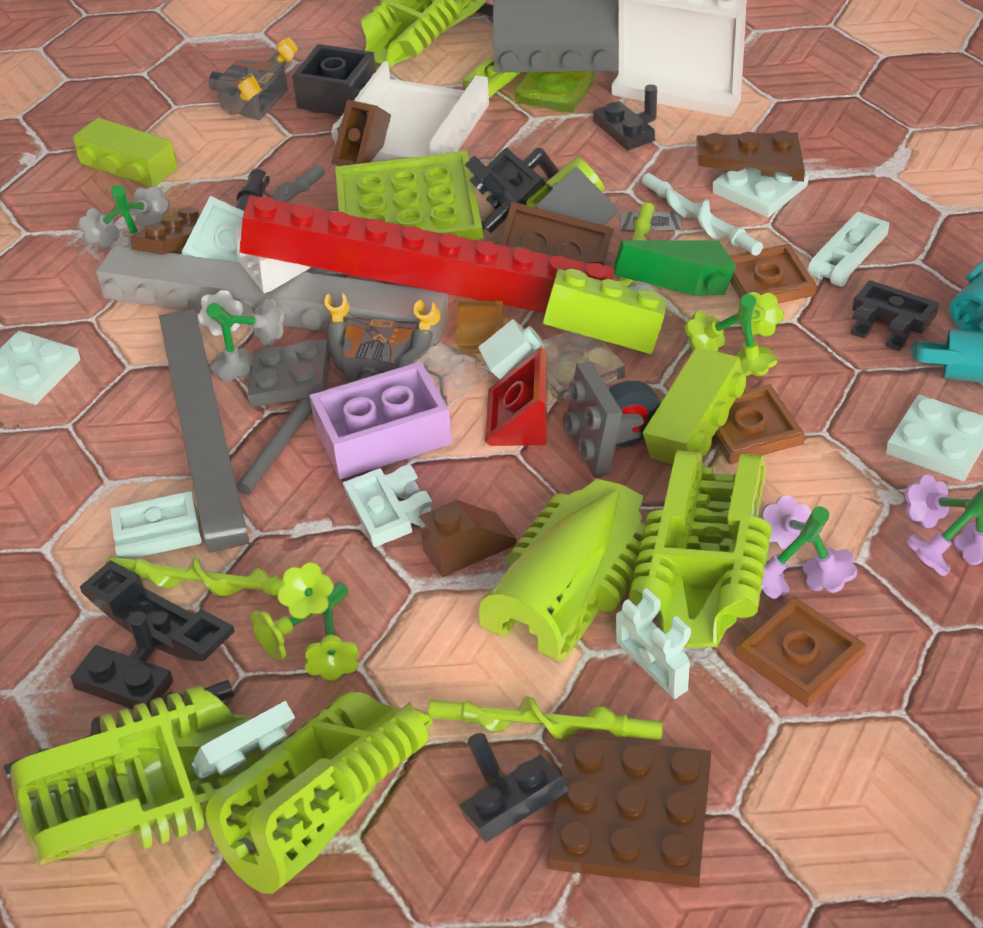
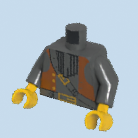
(254, 86)
(376, 346)

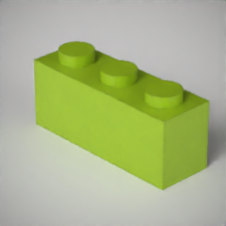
(125, 152)
(605, 310)
(695, 405)

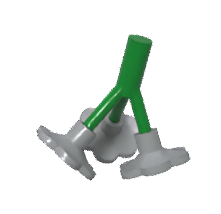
(147, 207)
(222, 316)

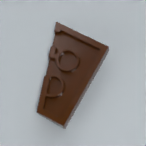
(759, 151)
(168, 234)
(555, 234)

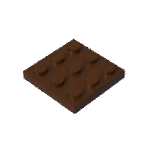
(631, 811)

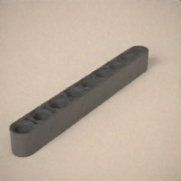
(203, 433)

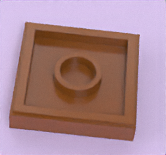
(772, 271)
(758, 425)
(800, 651)

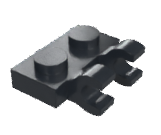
(899, 308)

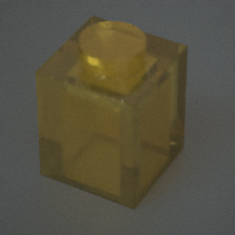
(478, 322)

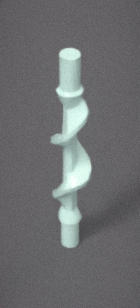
(711, 225)

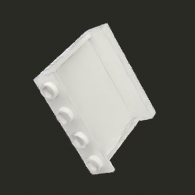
(685, 50)
(422, 115)

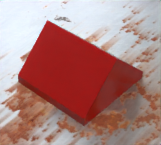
(519, 405)

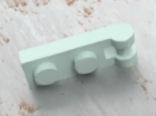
(848, 248)

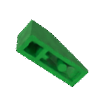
(677, 265)

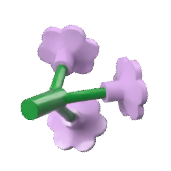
(930, 502)
(792, 527)

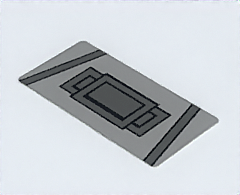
(659, 220)

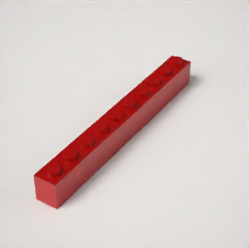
(404, 254)

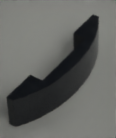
(174, 629)

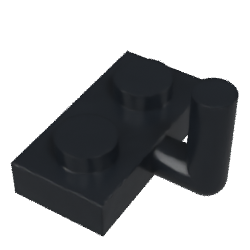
(624, 125)
(518, 175)
(499, 197)
(123, 677)
(508, 796)

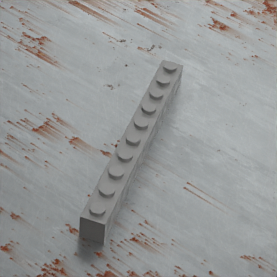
(183, 280)

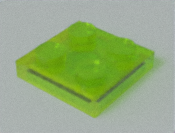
(554, 89)

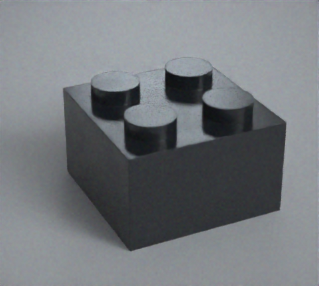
(332, 77)

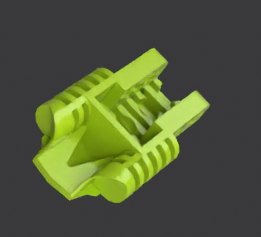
(406, 27)
(574, 542)
(705, 548)
(124, 778)
(315, 788)

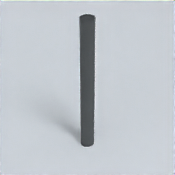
(274, 447)

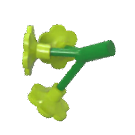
(757, 315)
(307, 594)

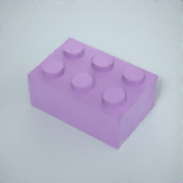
(381, 420)

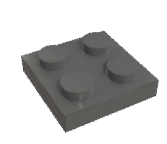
(289, 372)

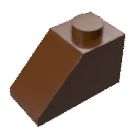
(360, 133)
(462, 535)

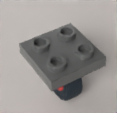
(605, 416)

